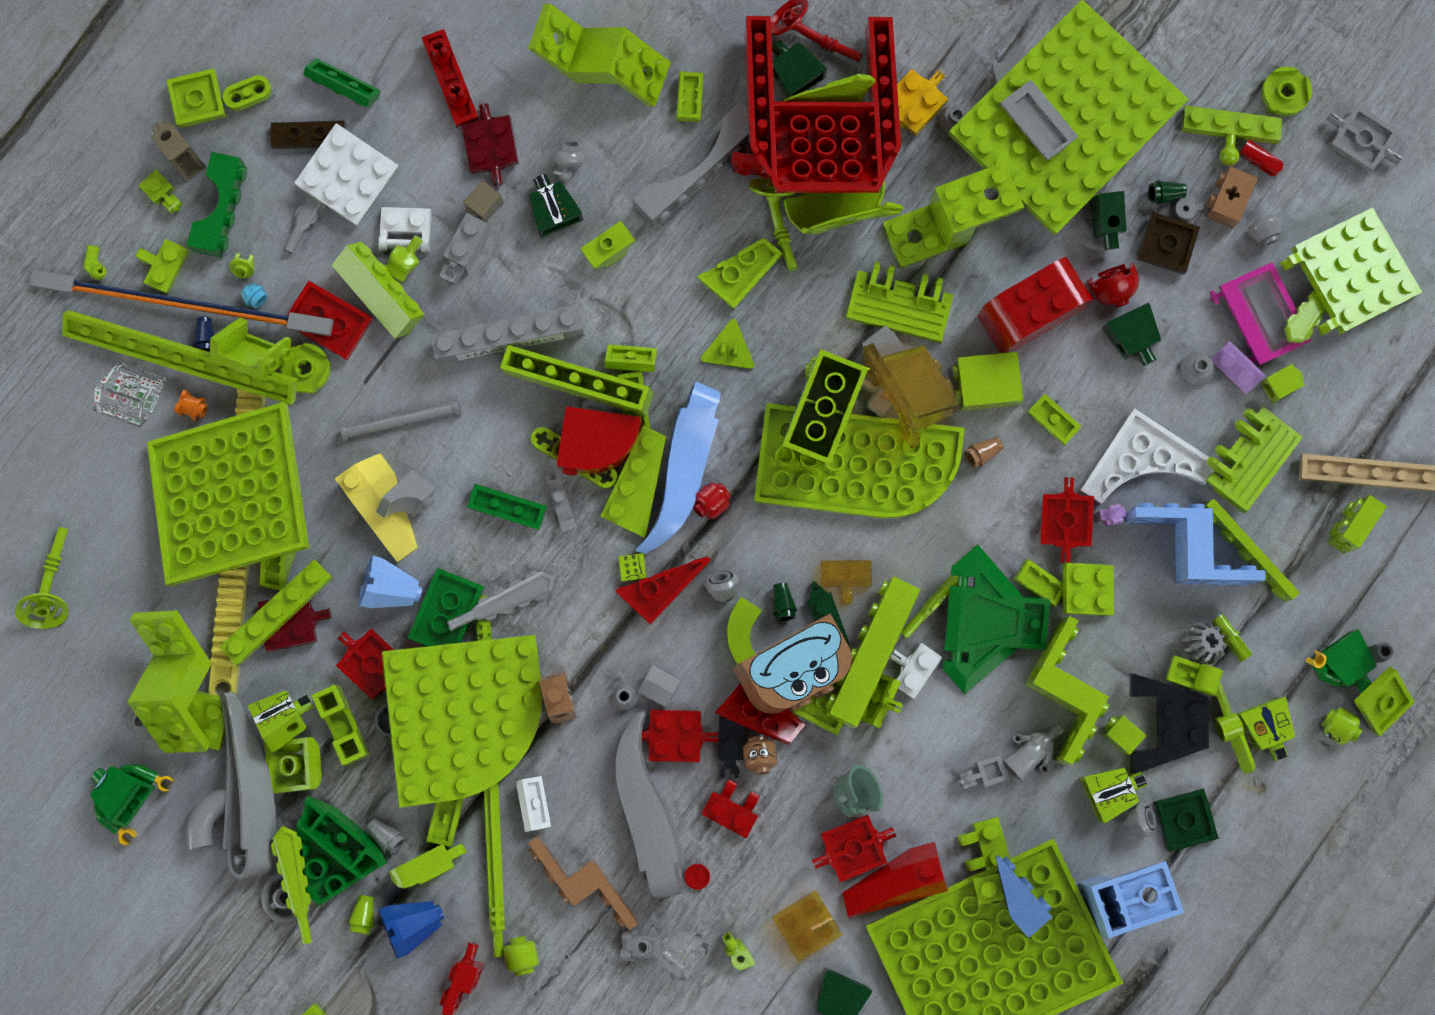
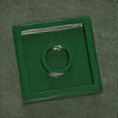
(1186, 820)

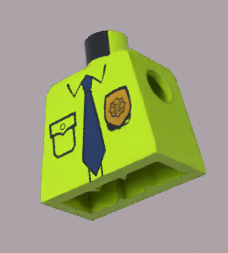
(1269, 726)

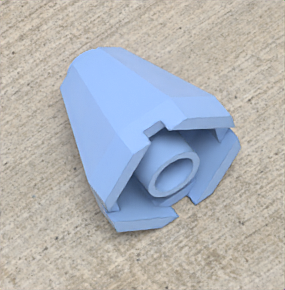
(387, 586)

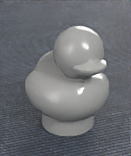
(566, 157)

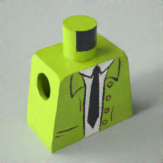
(280, 718)
(1112, 792)

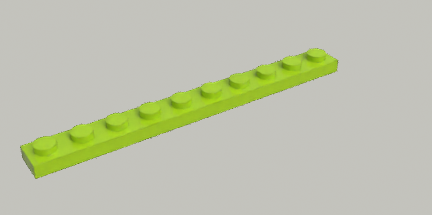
(173, 356)

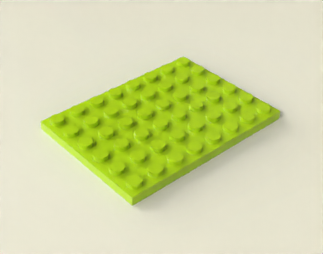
(1102, 93)
(976, 961)

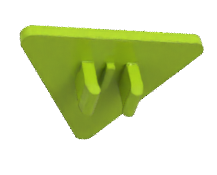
(729, 349)

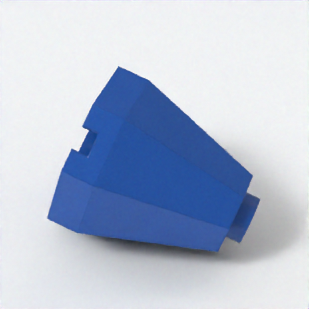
(410, 924)

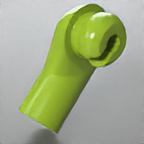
(92, 265)

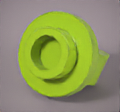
(242, 268)

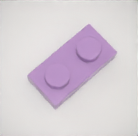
(1237, 367)

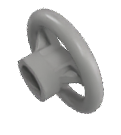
(277, 901)

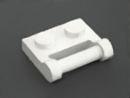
(405, 221)

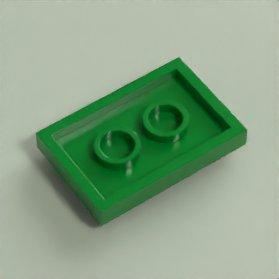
(445, 600)

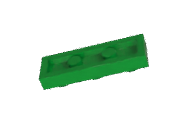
(341, 83)
(507, 507)

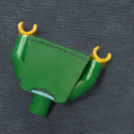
(121, 794)

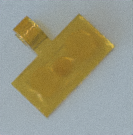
(846, 575)

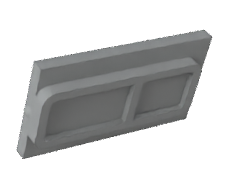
(1039, 120)

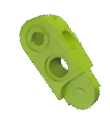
(426, 866)

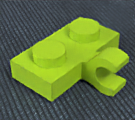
(164, 266)

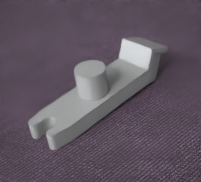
(561, 503)

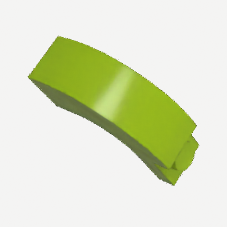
(739, 628)

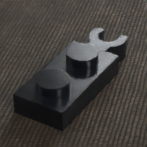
(730, 744)

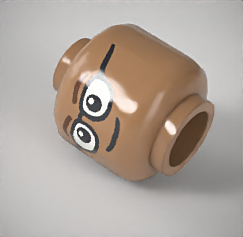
(760, 755)

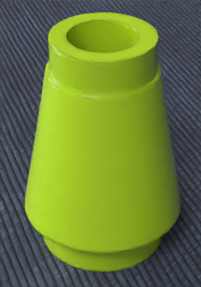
(362, 916)

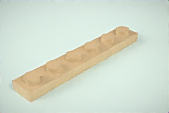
(1367, 472)

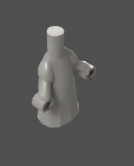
(1038, 748)

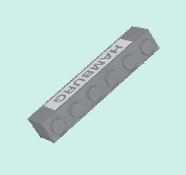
(517, 332)

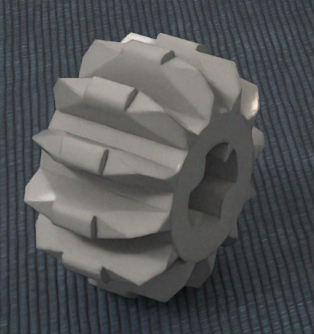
(1204, 643)

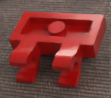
(730, 814)

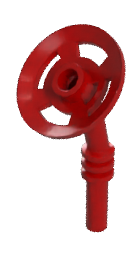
(793, 21)

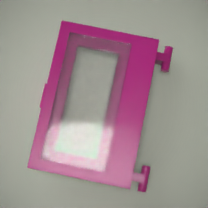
(1261, 312)

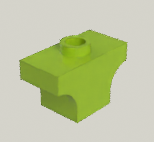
(608, 246)

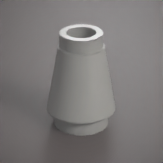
(630, 703)
(385, 836)

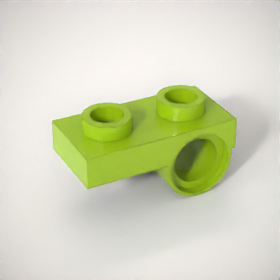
(1194, 675)

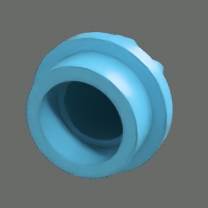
(254, 295)

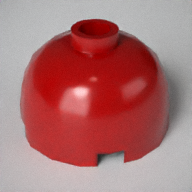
(1115, 285)

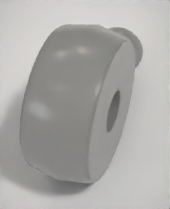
(1191, 209)

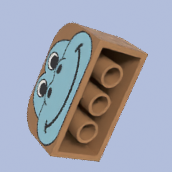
(796, 668)

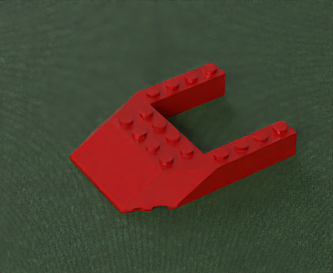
(824, 143)

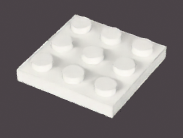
(346, 175)

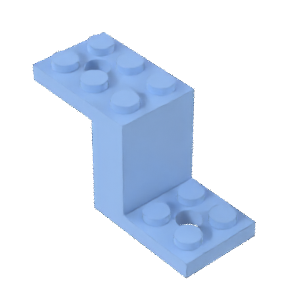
(1194, 545)
(1118, 901)

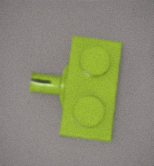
(882, 701)

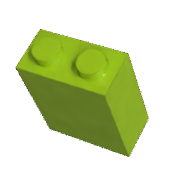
(988, 381)

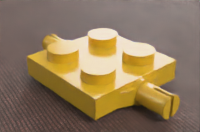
(919, 100)

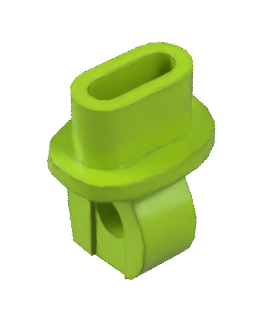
(736, 948)

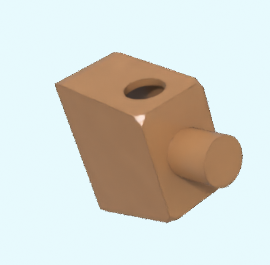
(557, 697)

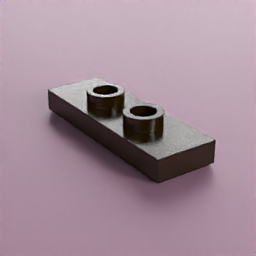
(301, 134)

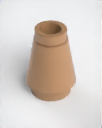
(982, 452)

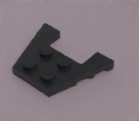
(1180, 722)

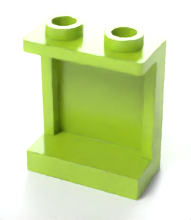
(246, 352)

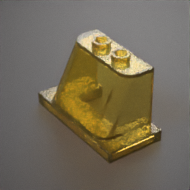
(912, 387)

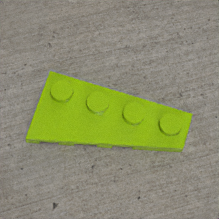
(635, 489)

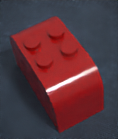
(1034, 306)

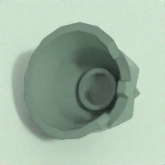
(858, 792)

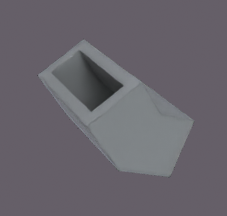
(884, 341)
(659, 686)

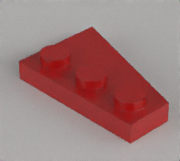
(778, 726)

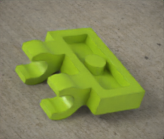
(990, 842)

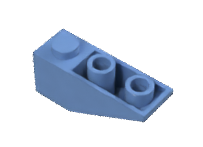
(1022, 905)

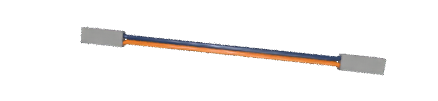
(295, 322)

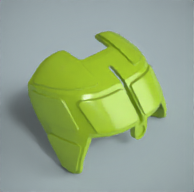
(828, 211)

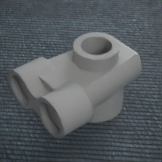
(639, 946)

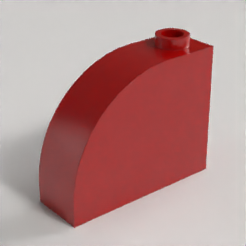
(595, 440)

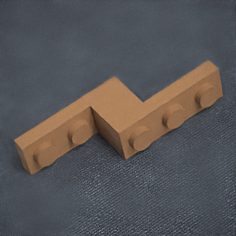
(582, 883)

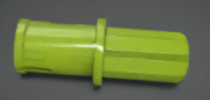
(1232, 638)

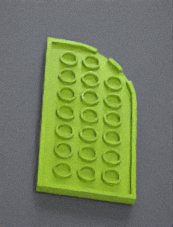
(870, 471)

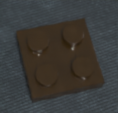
(1168, 243)

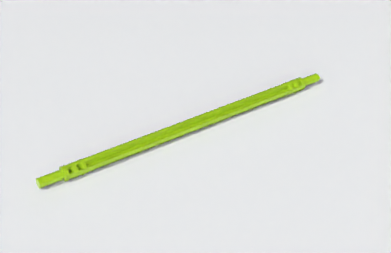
(493, 839)

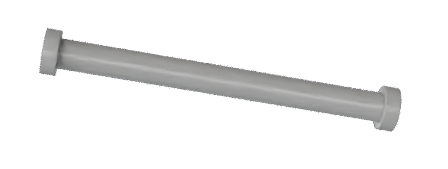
(400, 420)

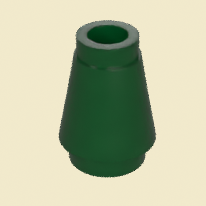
(1164, 191)
(783, 603)

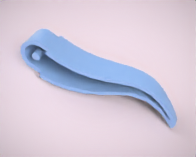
(686, 463)

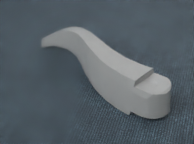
(249, 795)
(647, 816)

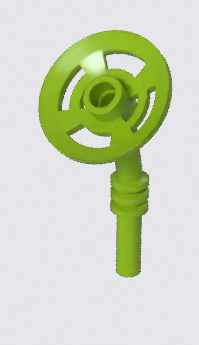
(780, 232)
(42, 599)

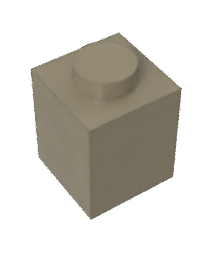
(483, 201)

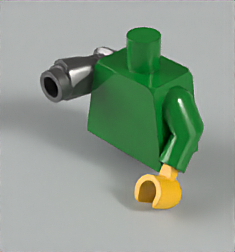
(1349, 661)

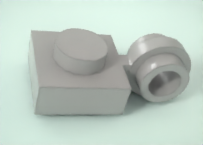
(989, 771)

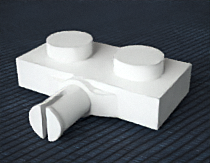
(915, 668)

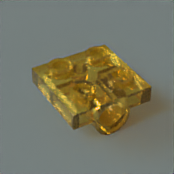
(807, 925)

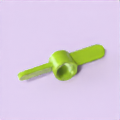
(1231, 729)

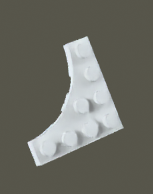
(1144, 449)

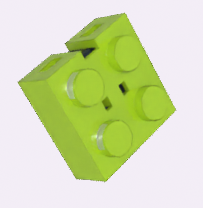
(1356, 524)

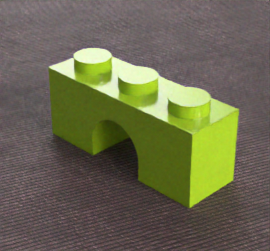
(344, 728)

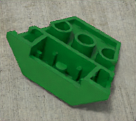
(334, 850)

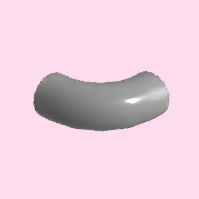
(203, 818)

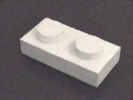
(533, 803)

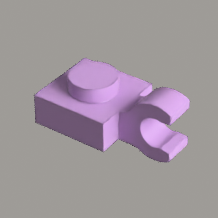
(1111, 516)

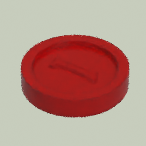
(697, 876)

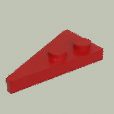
(654, 594)

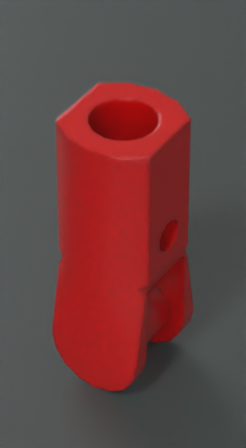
(1261, 158)

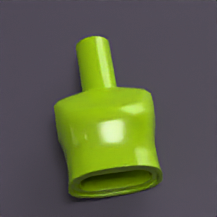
(403, 260)

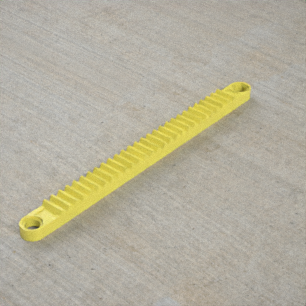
(231, 592)

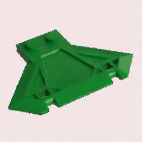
(988, 620)

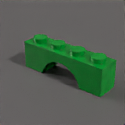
(210, 234)

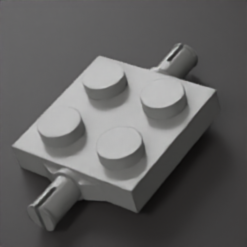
(1364, 138)

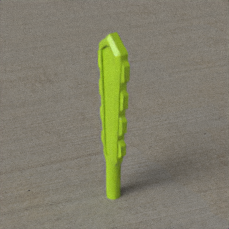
(1309, 315)
(930, 606)
(290, 865)

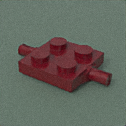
(490, 144)
(298, 630)

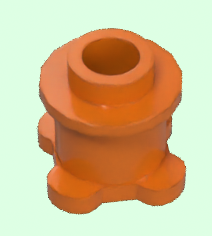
(191, 406)

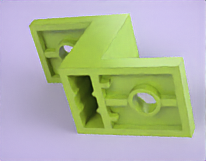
(599, 55)
(953, 215)
(169, 682)
(1068, 692)

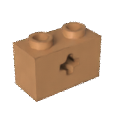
(1240, 188)

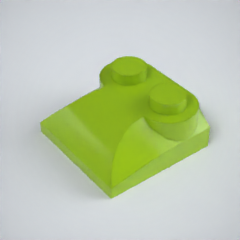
(295, 765)

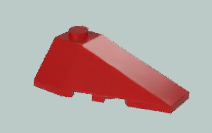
(904, 879)

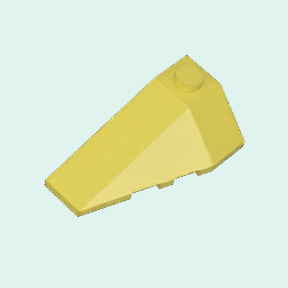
(365, 487)

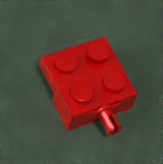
(464, 979)

